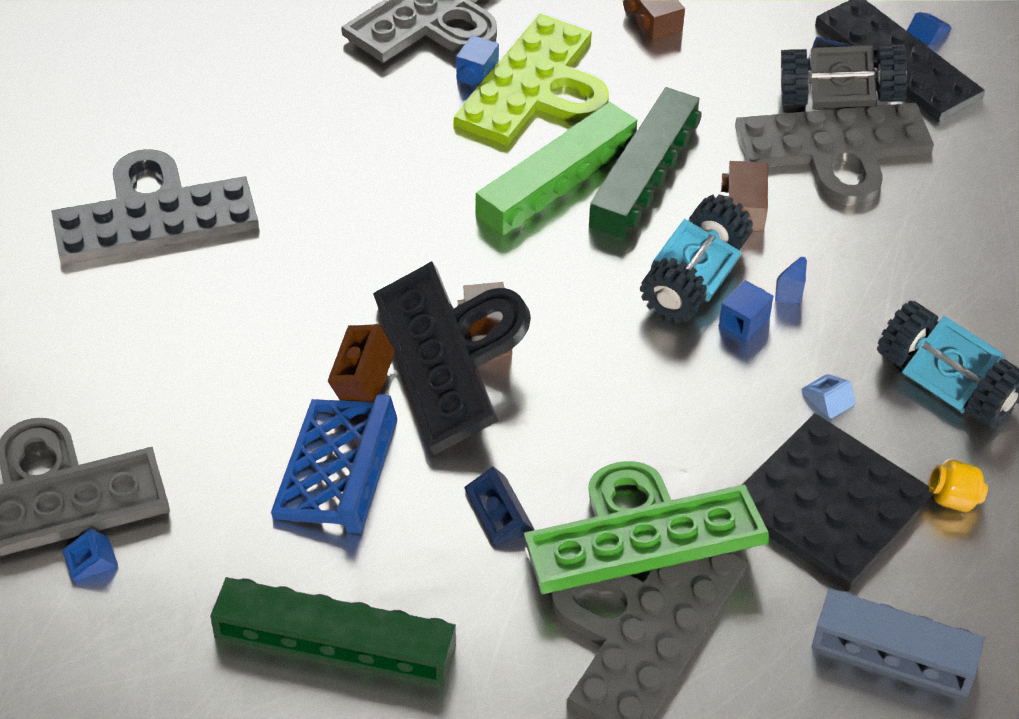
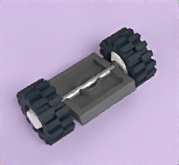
(843, 76)

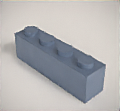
(898, 642)

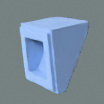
(830, 395)

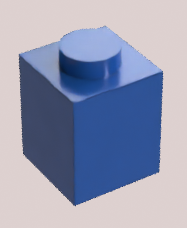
(476, 60)
(745, 310)

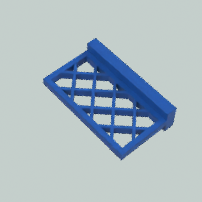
(363, 472)

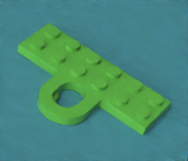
(642, 537)

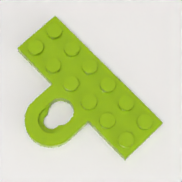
(524, 82)

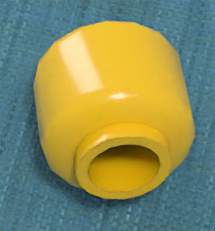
(957, 485)

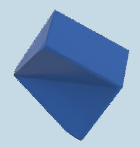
(791, 282)

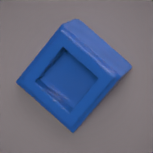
(928, 27)
(89, 555)

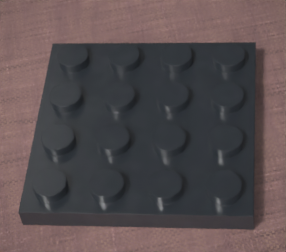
(835, 500)

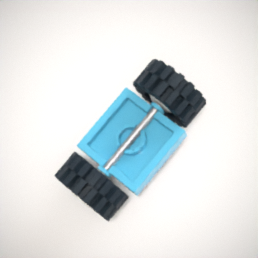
(696, 258)
(951, 363)

